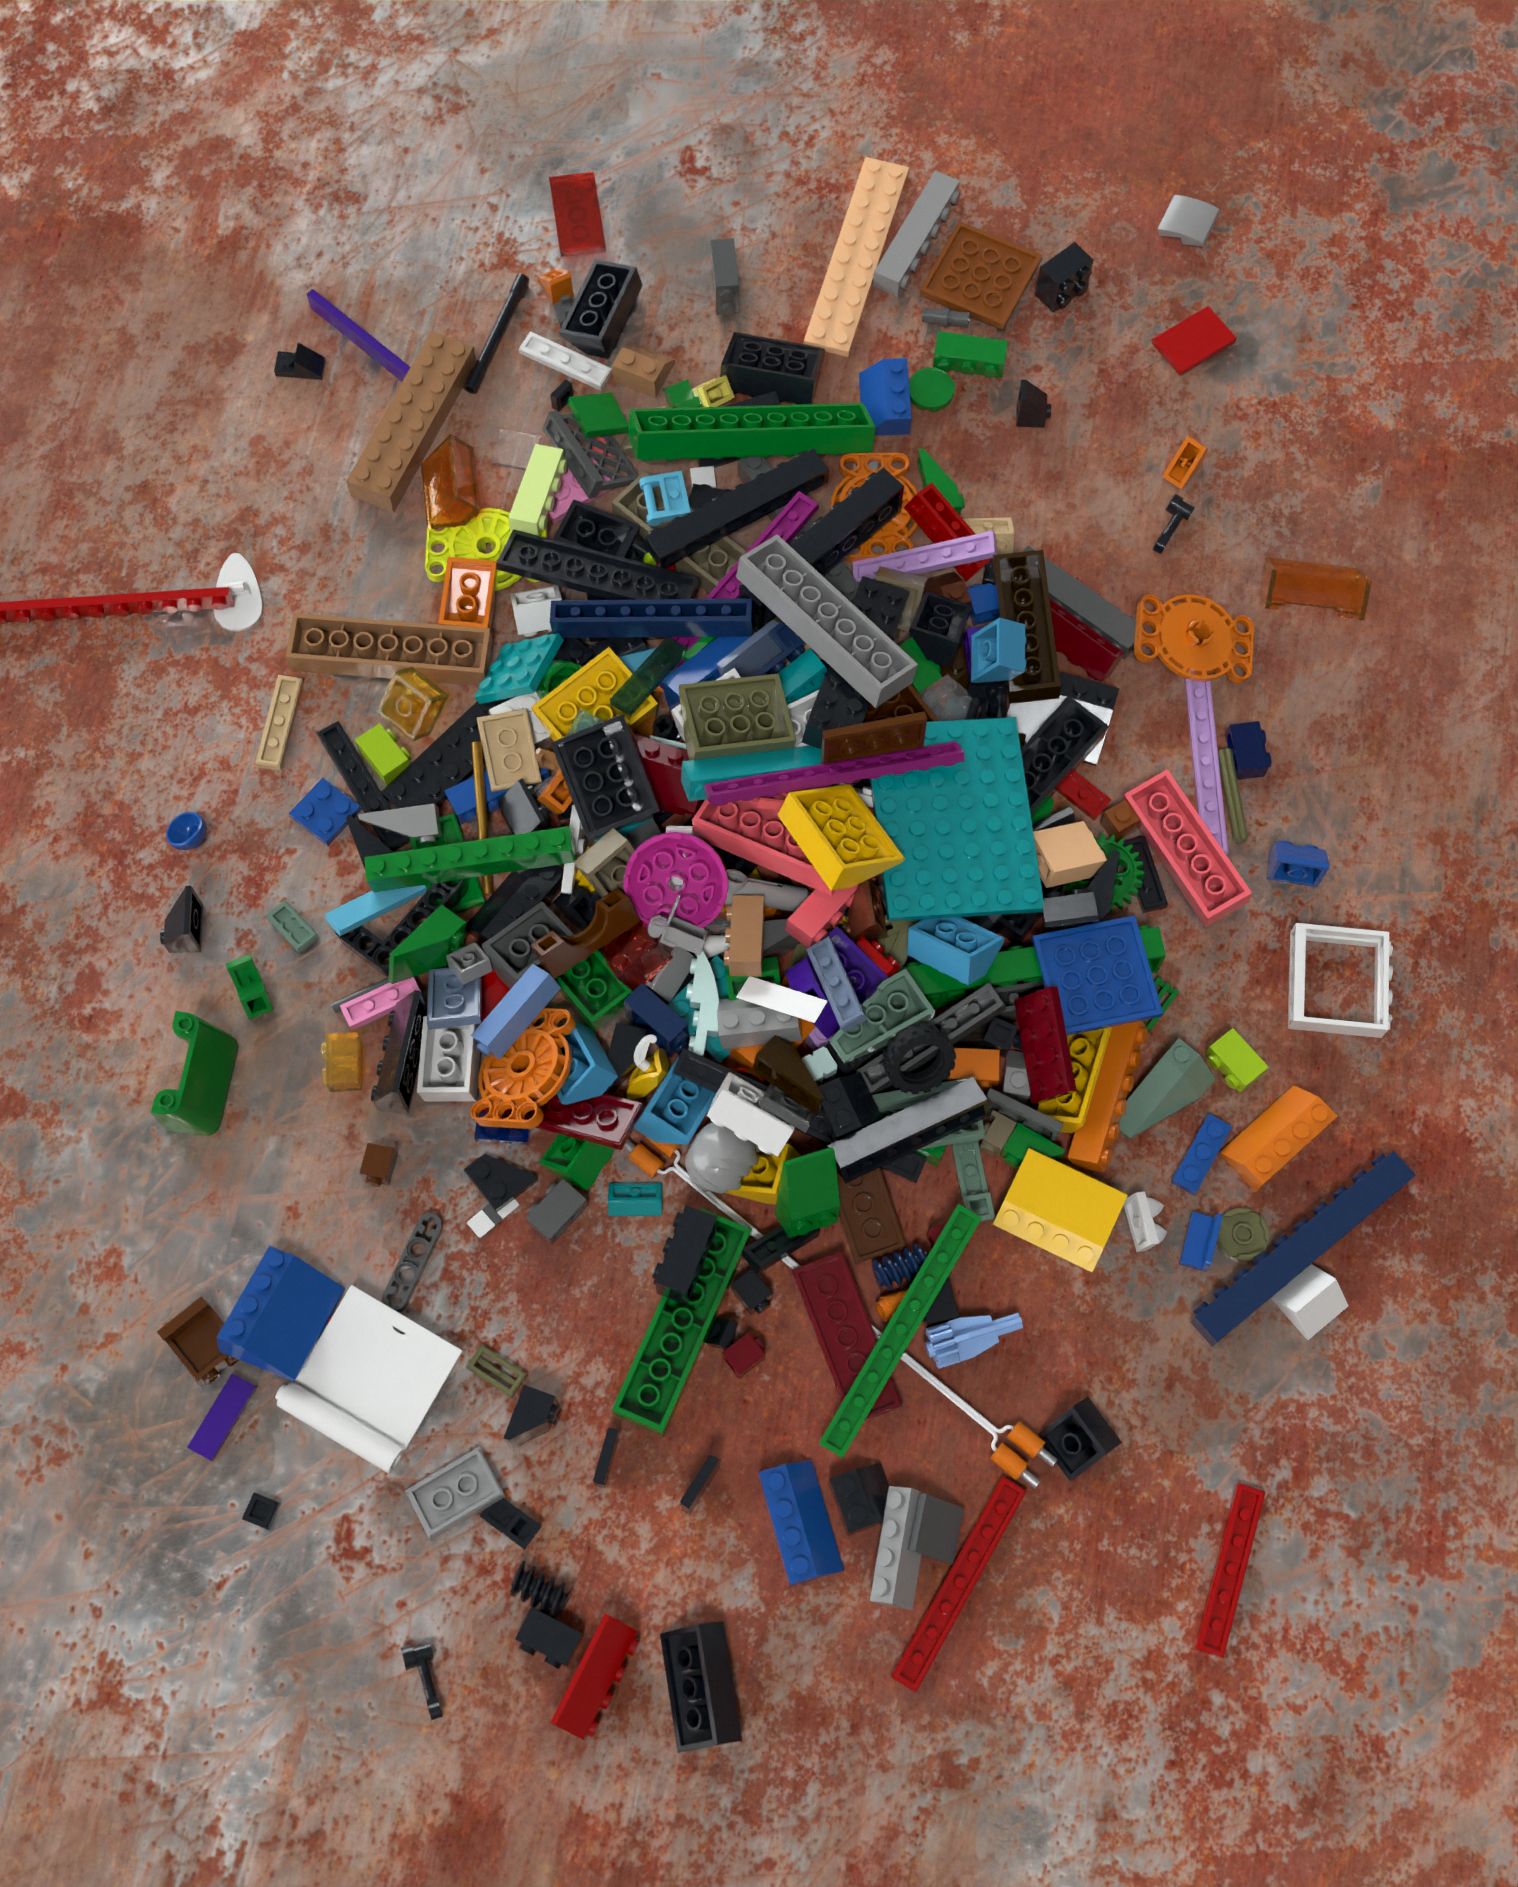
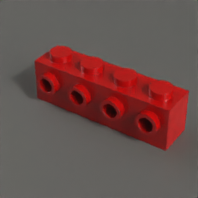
(942, 523)

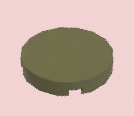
(1243, 1235)

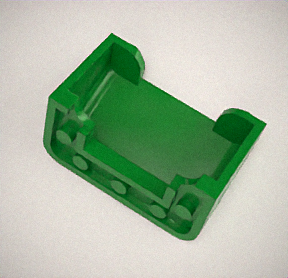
(204, 1082)

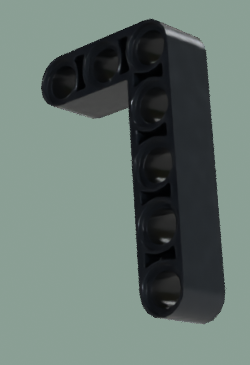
(422, 910)

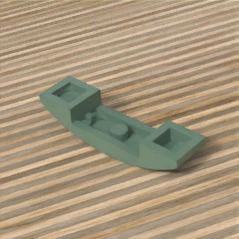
(972, 1177)

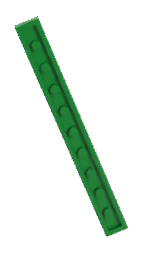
(900, 1331)

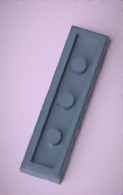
(836, 984)

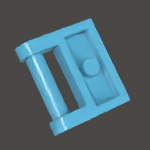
(673, 497)

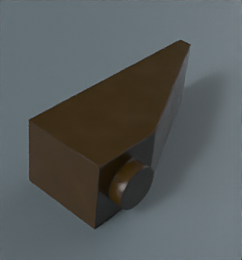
(786, 1070)

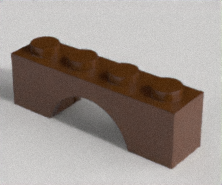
(612, 917)

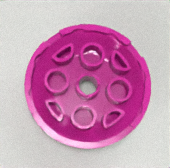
(679, 856)

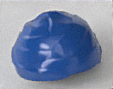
(186, 831)

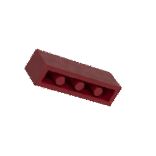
(1083, 645)

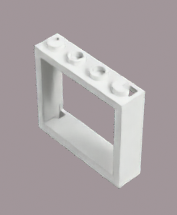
(1383, 974)

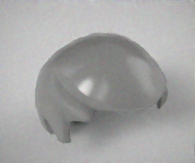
(719, 1159)

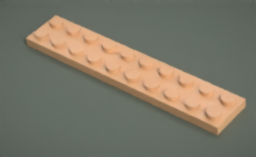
(856, 256)

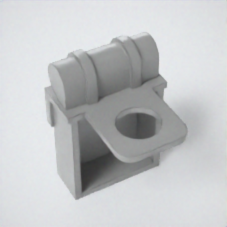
(677, 932)

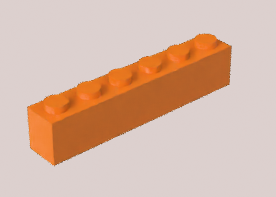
(1093, 1142)

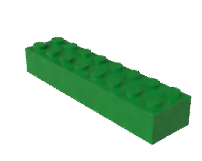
(679, 1335)

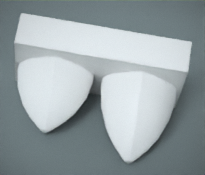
(1140, 1214)

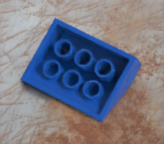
(280, 1314)

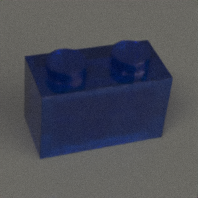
(1248, 749)

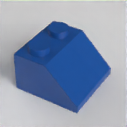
(1297, 864)

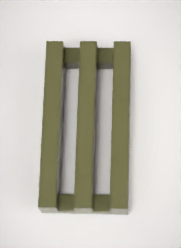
(515, 1383)

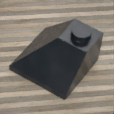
(183, 924)

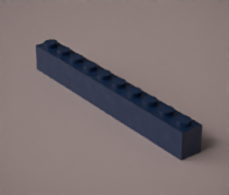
(1302, 1248)

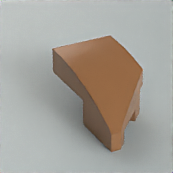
(547, 760)

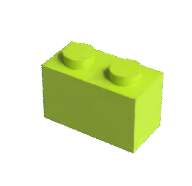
(382, 753)
(1236, 1061)

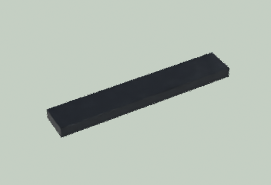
(358, 780)

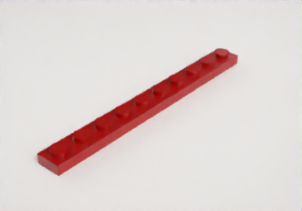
(116, 604)

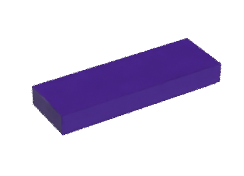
(222, 1417)

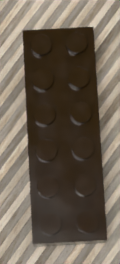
(1025, 599)

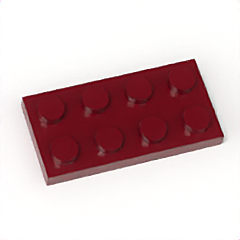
(1045, 1045)

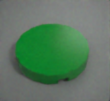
(931, 389)

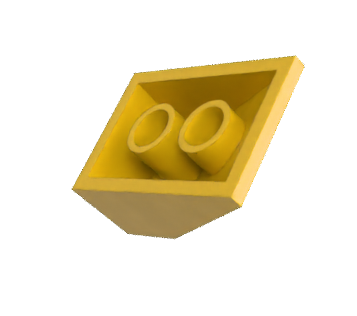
(764, 1177)

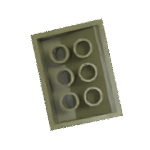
(735, 717)

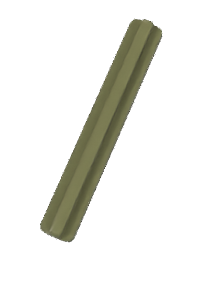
(1232, 795)

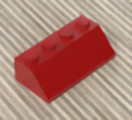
(595, 1677)

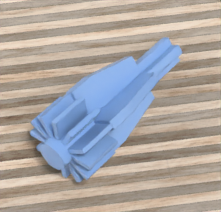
(967, 1337)

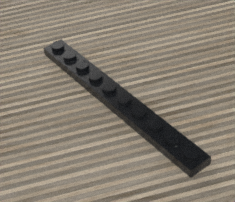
(711, 1076)

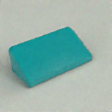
(635, 1199)

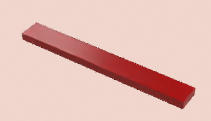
(958, 1584)

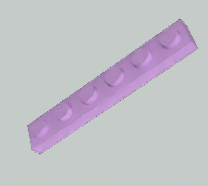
(931, 556)

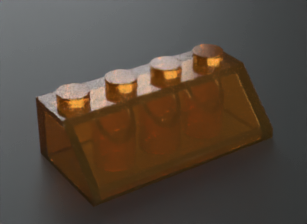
(450, 485)

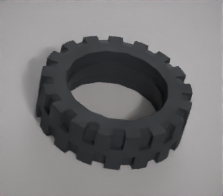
(927, 1078)

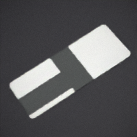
(488, 1218)

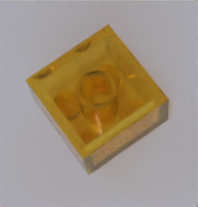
(412, 703)

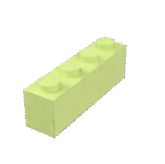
(538, 490)

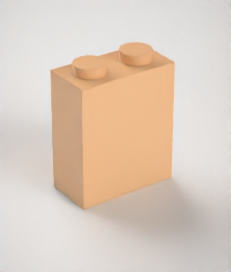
(1067, 854)

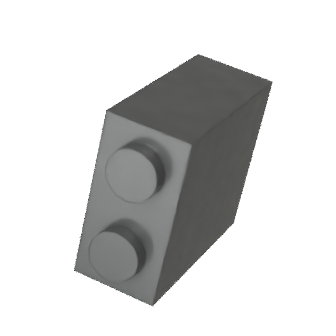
(725, 276)

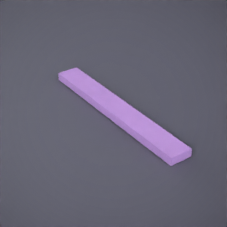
(1205, 758)

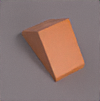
(556, 284)
(1186, 462)

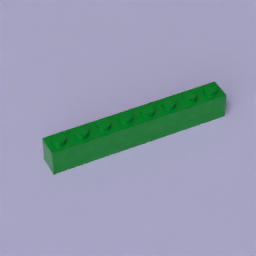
(470, 859)

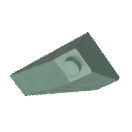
(890, 1009)
(1171, 1085)

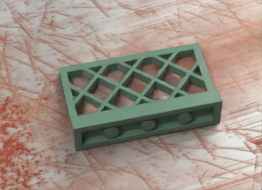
(895, 1101)

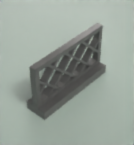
(577, 457)

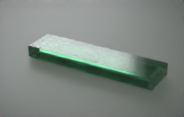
(648, 676)

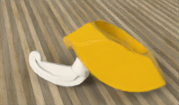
(648, 1071)

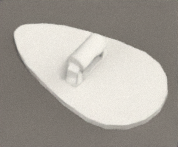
(248, 604)

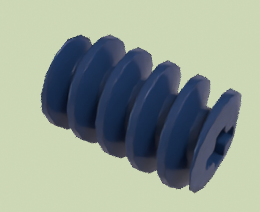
(899, 1267)

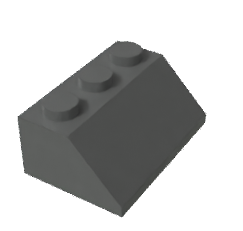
(511, 948)

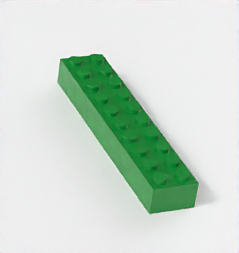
(750, 431)
(1009, 968)

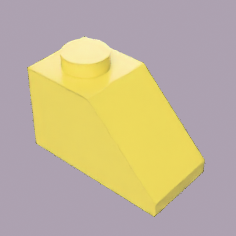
(714, 392)

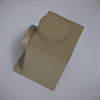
(997, 1133)

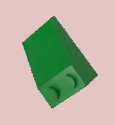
(427, 946)
(808, 1193)

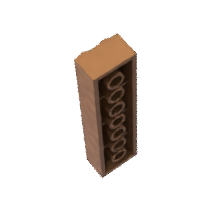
(411, 421)
(387, 646)

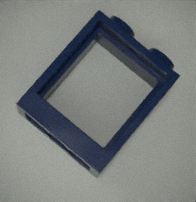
(651, 1013)

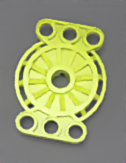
(470, 540)

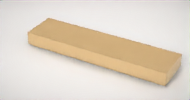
(279, 722)

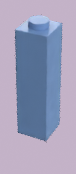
(515, 1012)

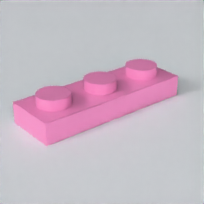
(376, 1003)

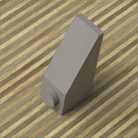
(413, 822)

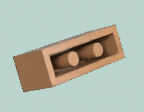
(745, 935)

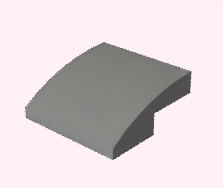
(1188, 220)

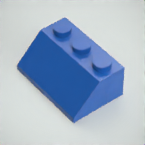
(887, 396)

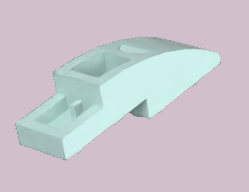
(704, 997)

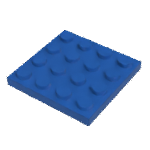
(1099, 974)

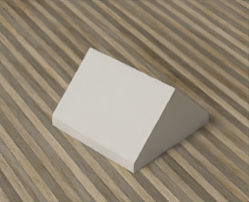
(1311, 1300)

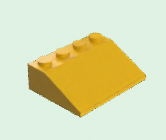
(591, 692)
(839, 835)
(1060, 1209)

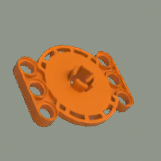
(895, 531)
(1177, 644)
(539, 1063)

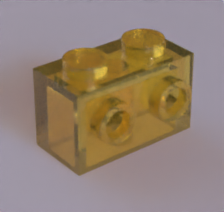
(343, 1062)

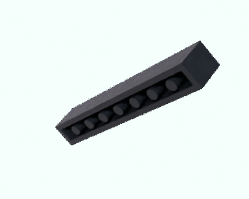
(736, 508)

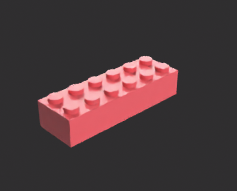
(757, 837)
(1187, 849)

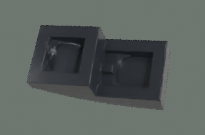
(511, 1522)

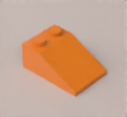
(468, 593)

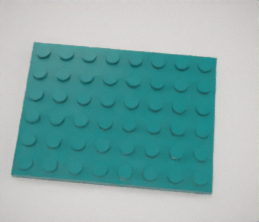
(961, 828)

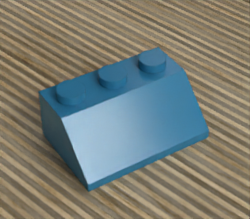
(954, 947)
(590, 1067)
(674, 1110)

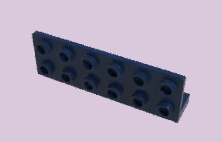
(790, 645)

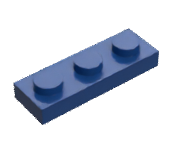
(1201, 1154)

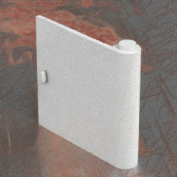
(370, 1381)

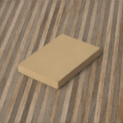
(508, 749)

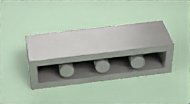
(895, 1565)

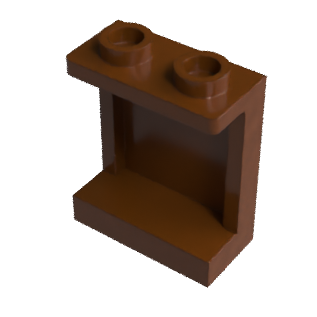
(194, 1341)

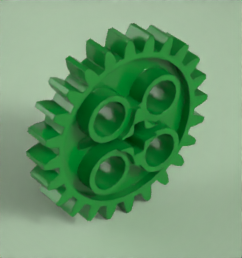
(1129, 878)

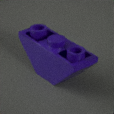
(804, 979)

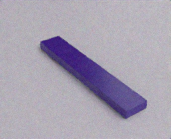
(357, 335)

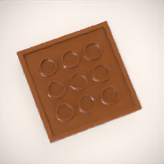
(981, 275)

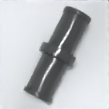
(946, 317)

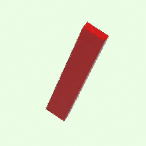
(1230, 1571)

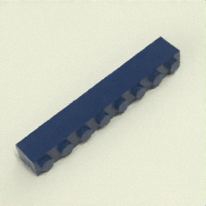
(652, 618)

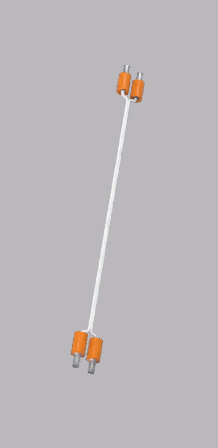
(1002, 1456)

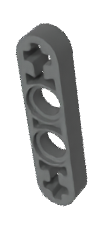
(414, 1263)

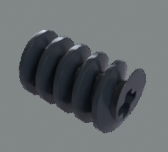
(540, 1590)

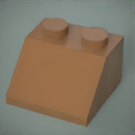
(641, 369)

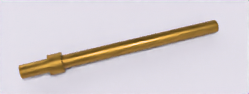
(481, 806)

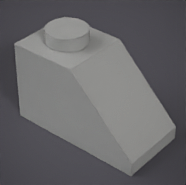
(1015, 1078)

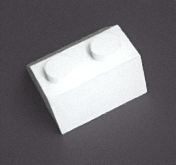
(533, 609)

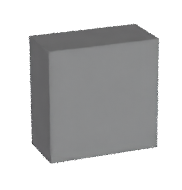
(469, 963)

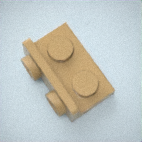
(1002, 528)

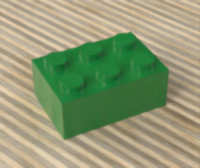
(593, 991)

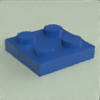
(324, 811)

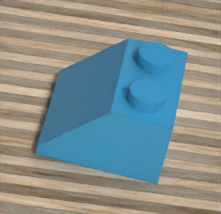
(998, 651)

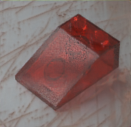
(636, 956)

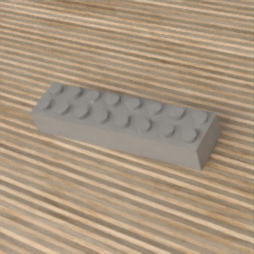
(826, 620)

